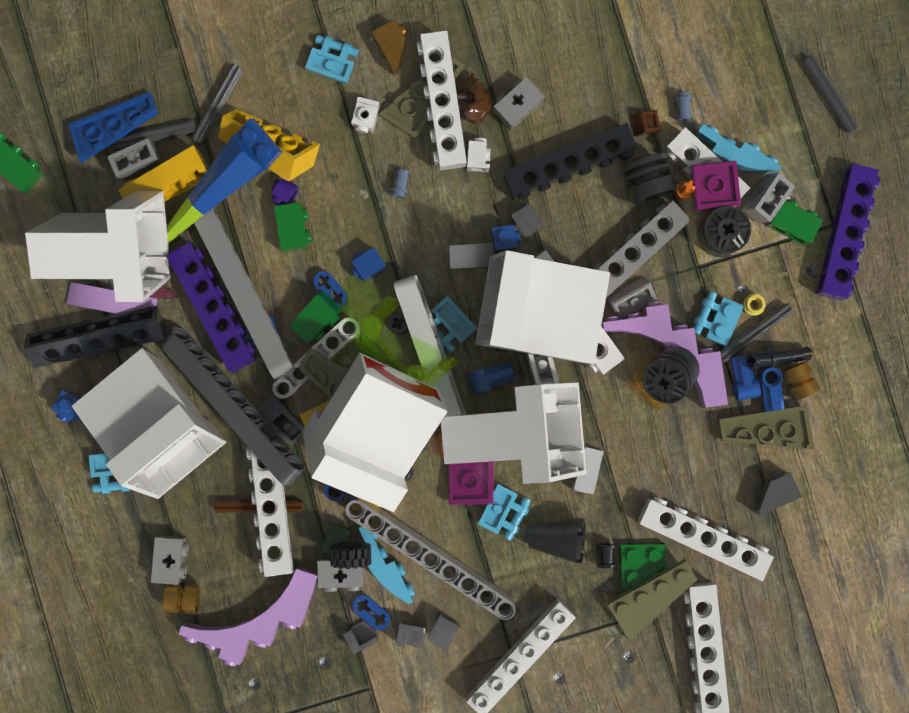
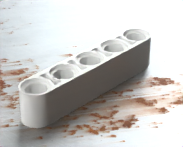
(321, 347)

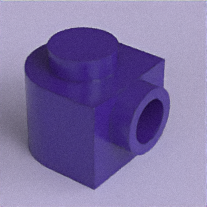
(283, 192)

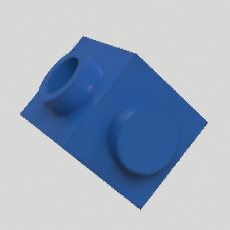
(505, 238)
(367, 264)
(64, 404)

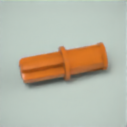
(684, 190)

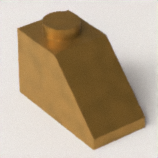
(392, 43)

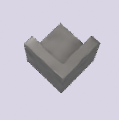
(527, 220)
(443, 631)
(410, 634)
(360, 636)

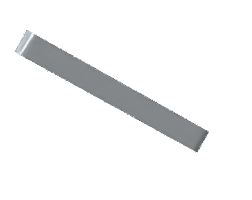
(244, 294)
(436, 566)

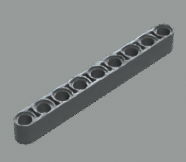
(233, 406)

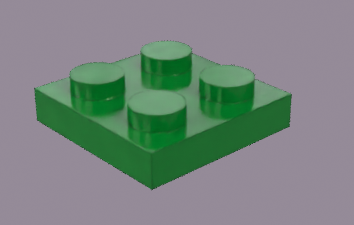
(641, 562)

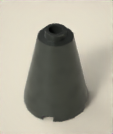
(559, 538)

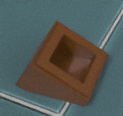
(645, 123)

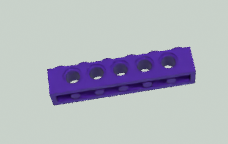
(869, 181)
(181, 262)

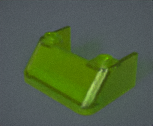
(371, 346)

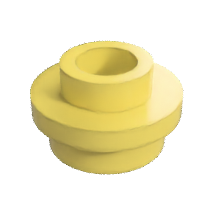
(760, 304)

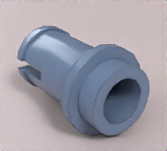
(683, 106)
(400, 183)

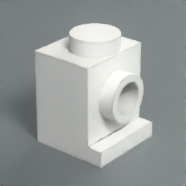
(367, 124)
(478, 155)

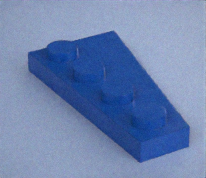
(109, 125)

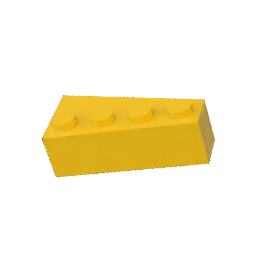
(296, 154)
(172, 176)

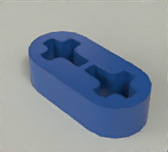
(334, 286)
(374, 608)

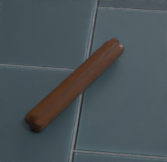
(247, 506)

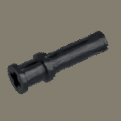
(770, 358)

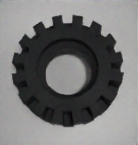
(350, 555)

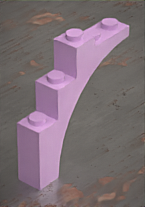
(657, 327)
(235, 638)

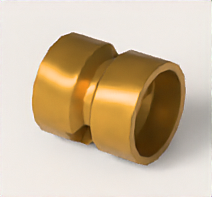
(800, 381)
(181, 598)

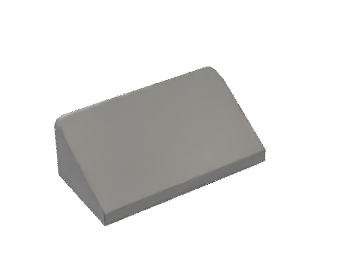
(470, 255)
(632, 298)
(587, 482)

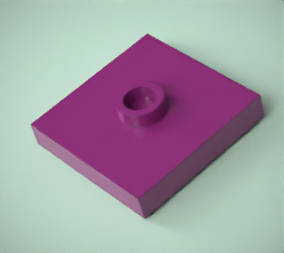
(715, 185)
(471, 483)

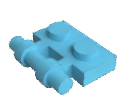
(330, 65)
(454, 320)
(724, 320)
(99, 469)
(495, 514)

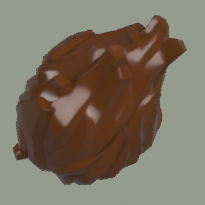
(474, 100)

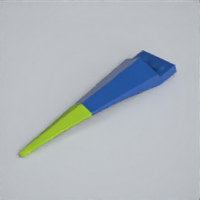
(238, 163)

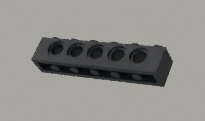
(620, 136)
(95, 336)

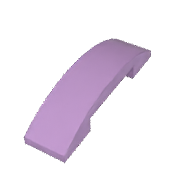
(102, 299)

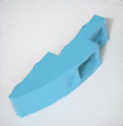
(747, 155)
(389, 573)

